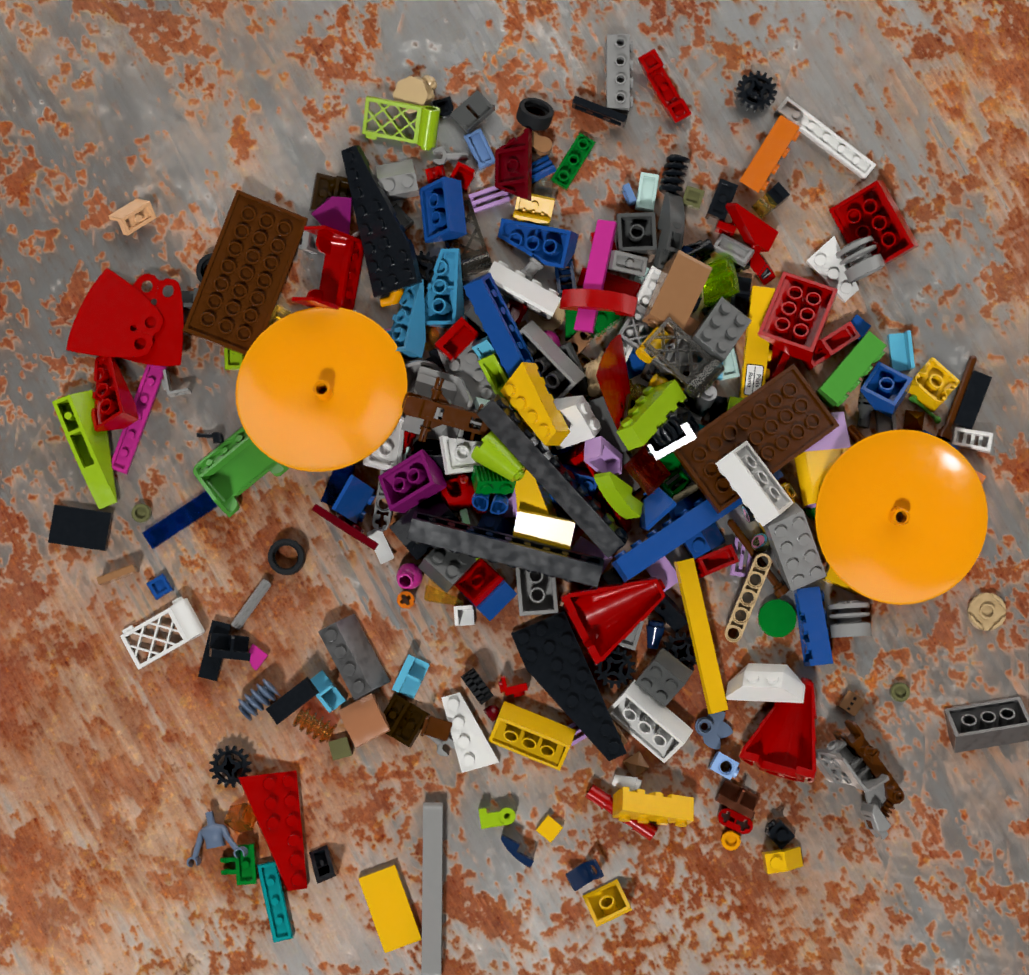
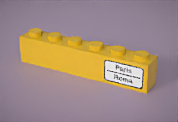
(756, 348)

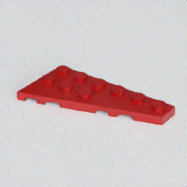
(278, 815)

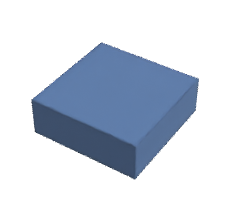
(629, 195)

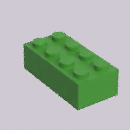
(851, 368)

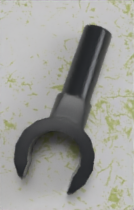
(216, 436)

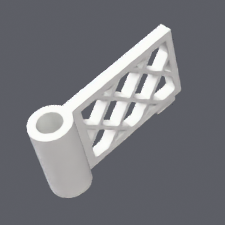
(185, 621)

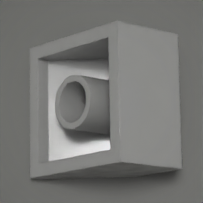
(398, 179)

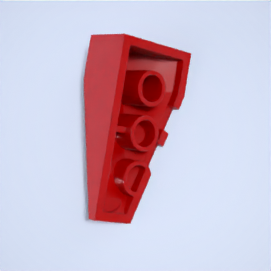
(113, 400)

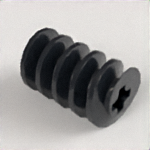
(672, 174)

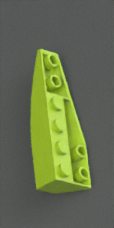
(88, 446)

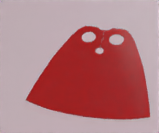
(106, 319)
(169, 340)
(614, 379)

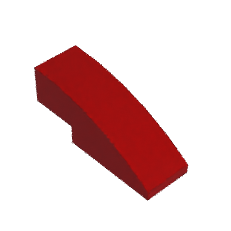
(833, 343)
(715, 561)

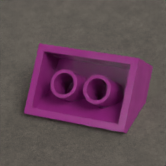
(411, 482)

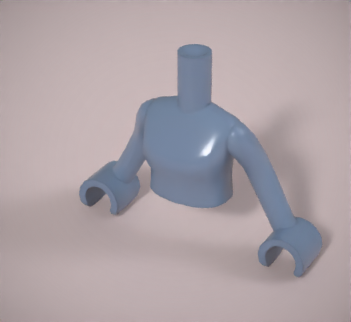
(214, 836)

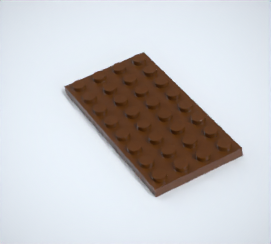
(245, 273)
(775, 420)

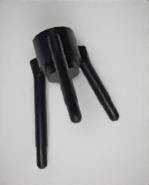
(702, 248)

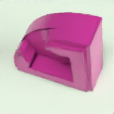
(257, 657)

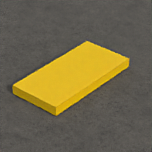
(390, 908)

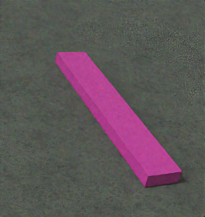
(596, 271)
(131, 435)

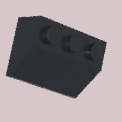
(432, 506)

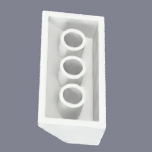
(524, 291)
(754, 483)
(649, 722)

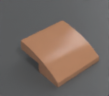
(364, 720)

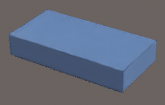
(480, 149)

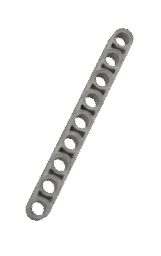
(432, 888)

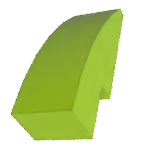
(494, 373)
(619, 495)

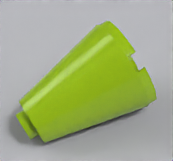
(498, 458)

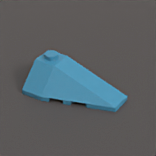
(445, 293)
(409, 323)

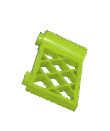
(424, 130)

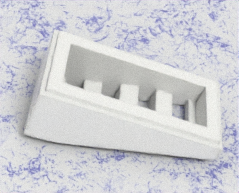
(987, 449)

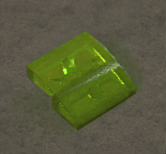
(721, 281)

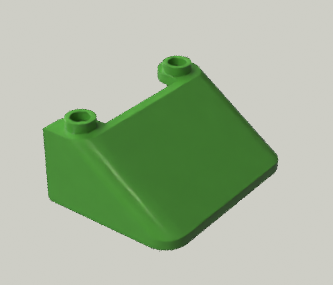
(233, 469)

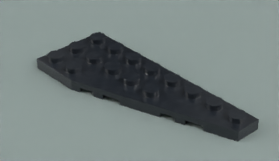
(386, 248)
(562, 671)

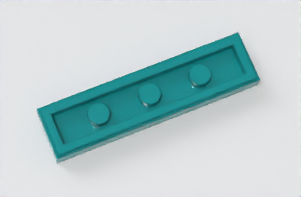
(275, 901)

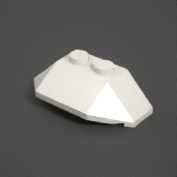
(766, 684)

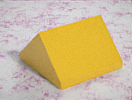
(607, 903)

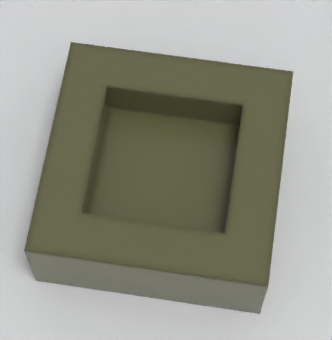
(693, 197)
(340, 748)

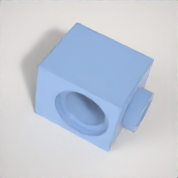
(716, 762)

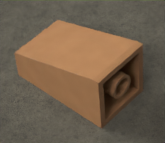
(676, 291)

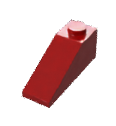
(751, 228)

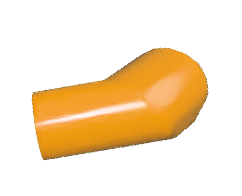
(392, 299)

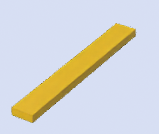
(701, 636)

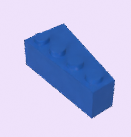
(813, 627)

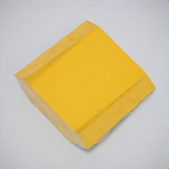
(933, 384)

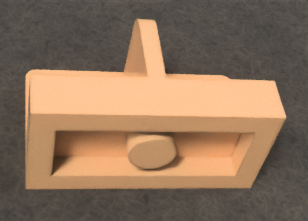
(133, 216)

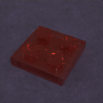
(647, 470)

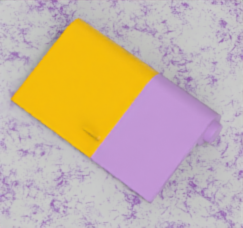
(817, 460)

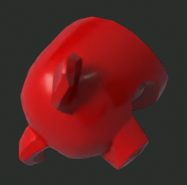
(460, 493)

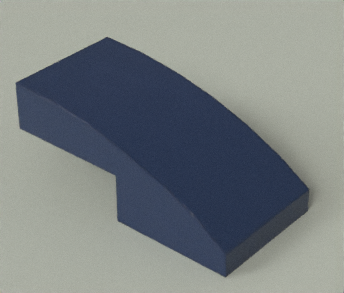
(512, 846)

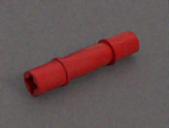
(605, 801)

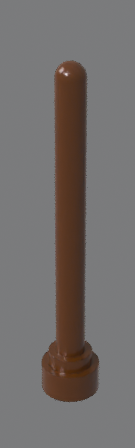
(945, 432)
(778, 587)

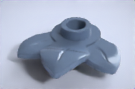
(716, 729)

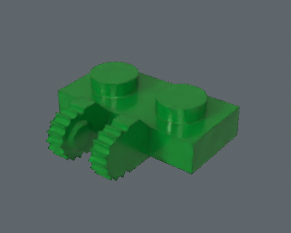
(245, 866)

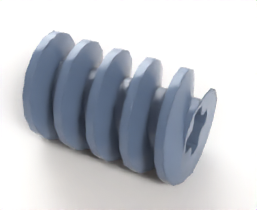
(257, 699)

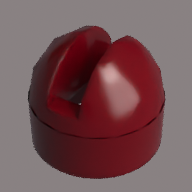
(492, 712)

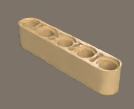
(740, 604)

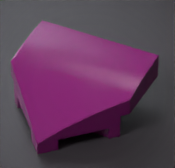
(335, 213)

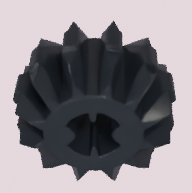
(668, 431)

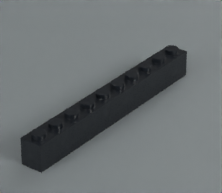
(553, 475)
(505, 549)

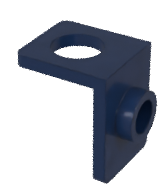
(584, 874)

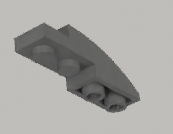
(672, 229)

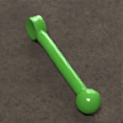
(913, 398)

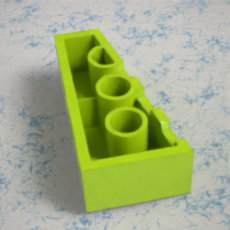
(649, 413)

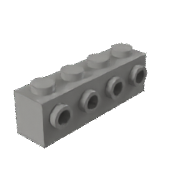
(618, 72)

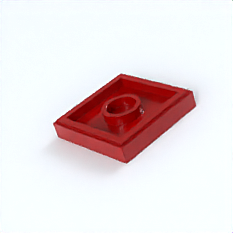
(479, 582)

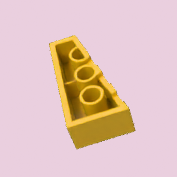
(535, 405)
(652, 807)

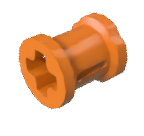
(407, 594)

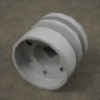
(860, 259)
(849, 619)

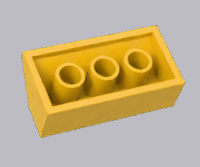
(532, 735)

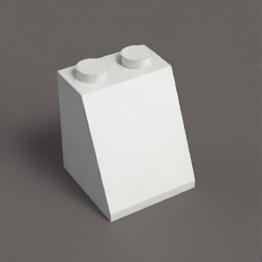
(579, 419)

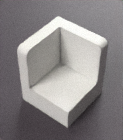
(464, 615)

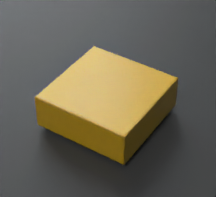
(549, 828)

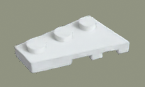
(828, 268)

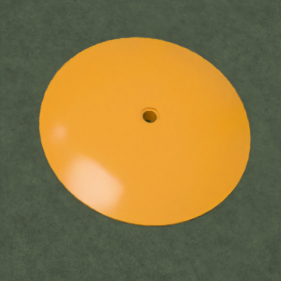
(312, 352)
(940, 523)

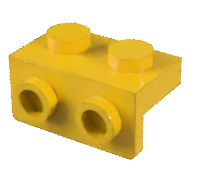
(537, 210)

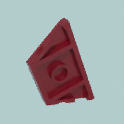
(514, 166)
(341, 522)

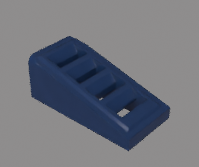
(558, 273)

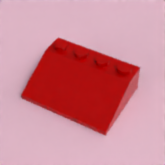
(875, 215)
(797, 315)

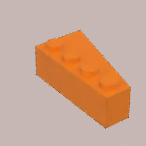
(770, 153)

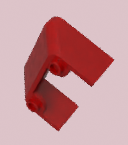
(339, 271)

